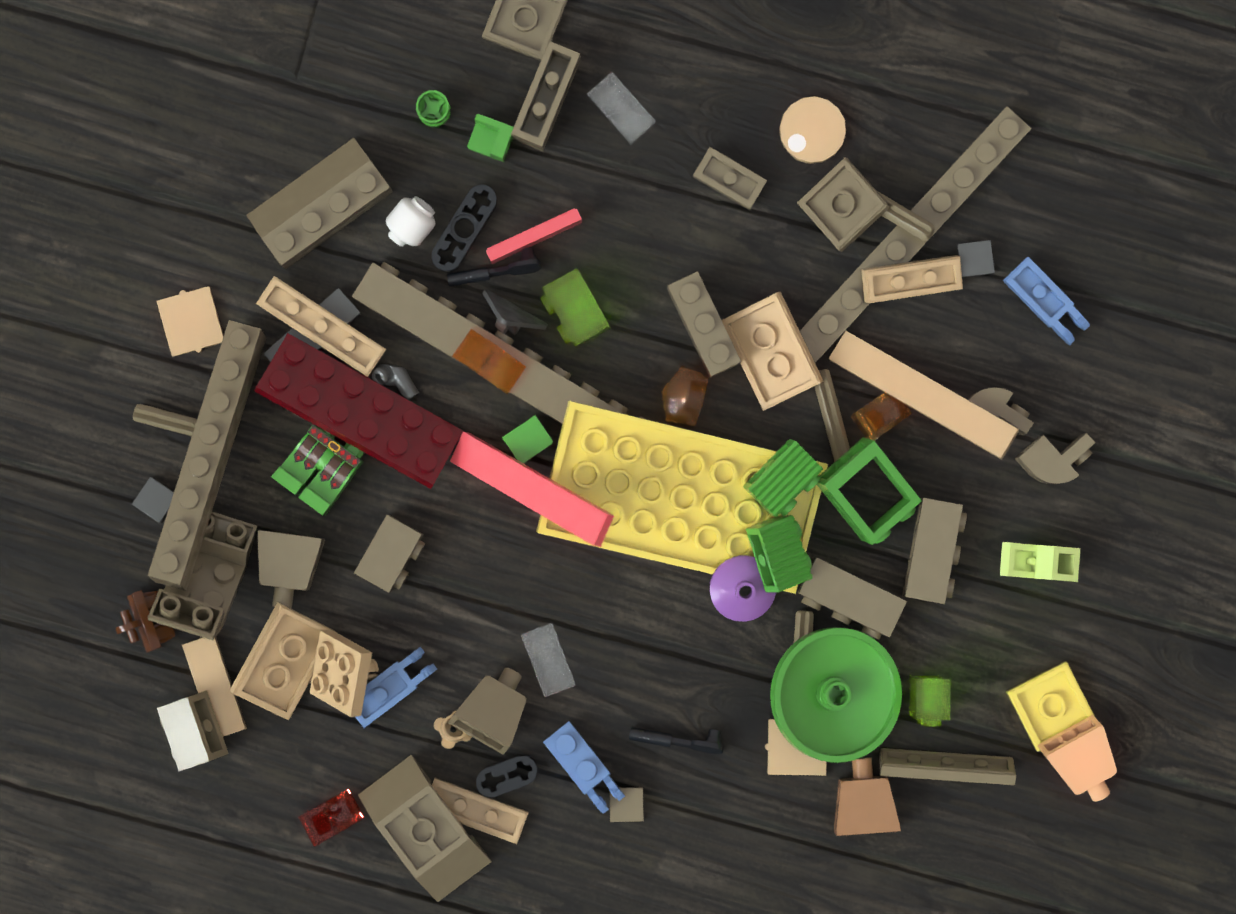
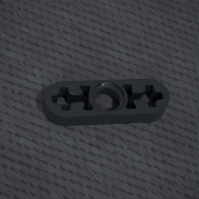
(484, 211)

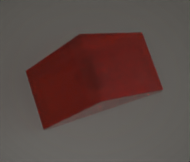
(331, 817)

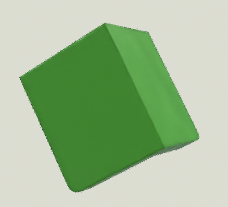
(490, 138)
(528, 440)

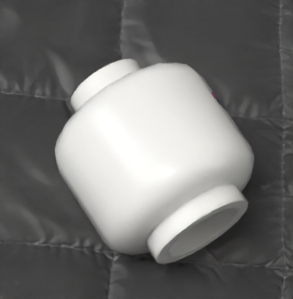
(410, 221)

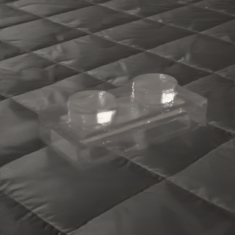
(621, 108)
(548, 659)

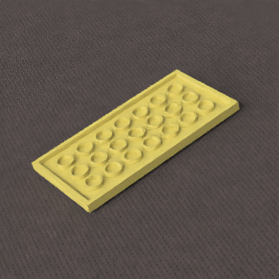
(669, 488)

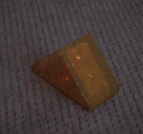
(489, 361)
(880, 416)

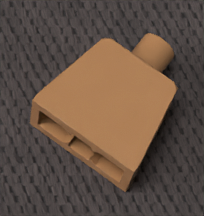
(865, 802)

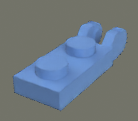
(1044, 298)
(391, 687)
(582, 764)

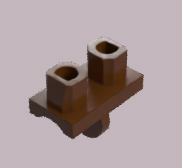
(151, 634)

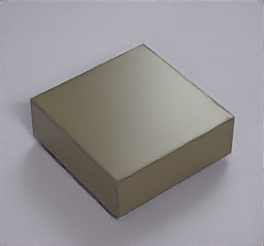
(628, 808)

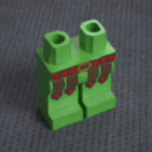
(323, 453)

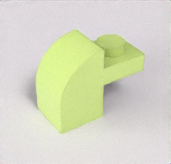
(1040, 562)

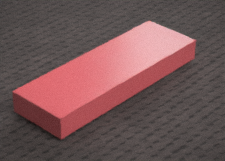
(534, 235)

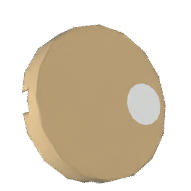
(812, 130)

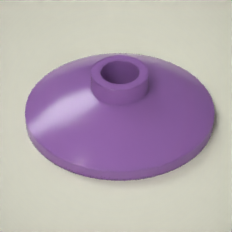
(727, 582)

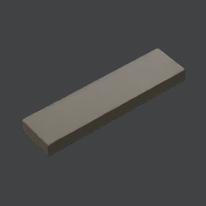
(947, 766)

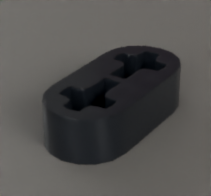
(508, 784)

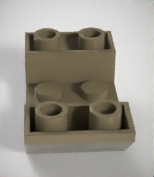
(213, 581)
(423, 829)

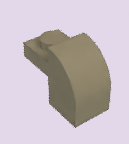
(995, 401)
(1049, 466)

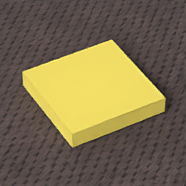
(1049, 703)

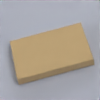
(772, 351)
(280, 662)

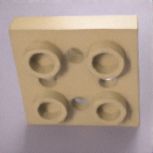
(341, 672)

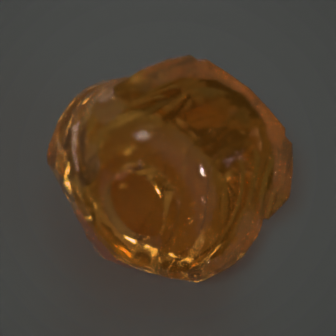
(684, 396)

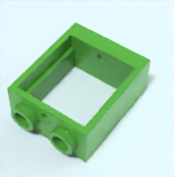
(845, 469)

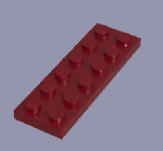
(358, 410)

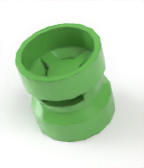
(430, 103)

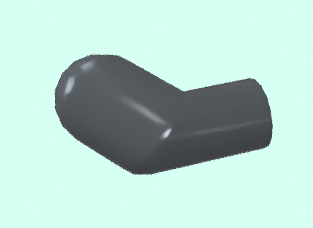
(395, 376)

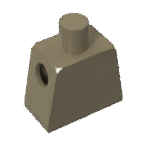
(287, 563)
(492, 711)

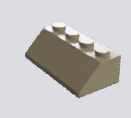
(319, 203)

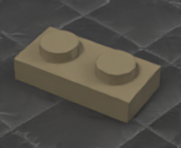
(729, 178)

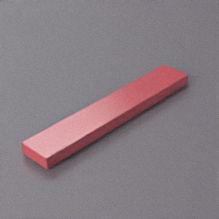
(532, 489)

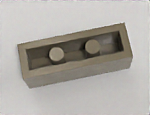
(546, 96)
(703, 324)
(934, 551)
(851, 599)

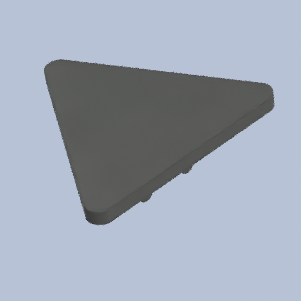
(511, 316)

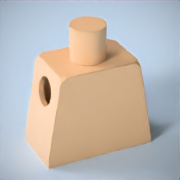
(1082, 757)

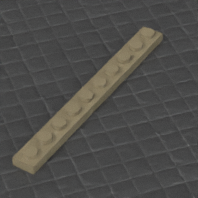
(901, 245)

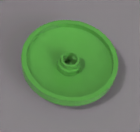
(836, 694)

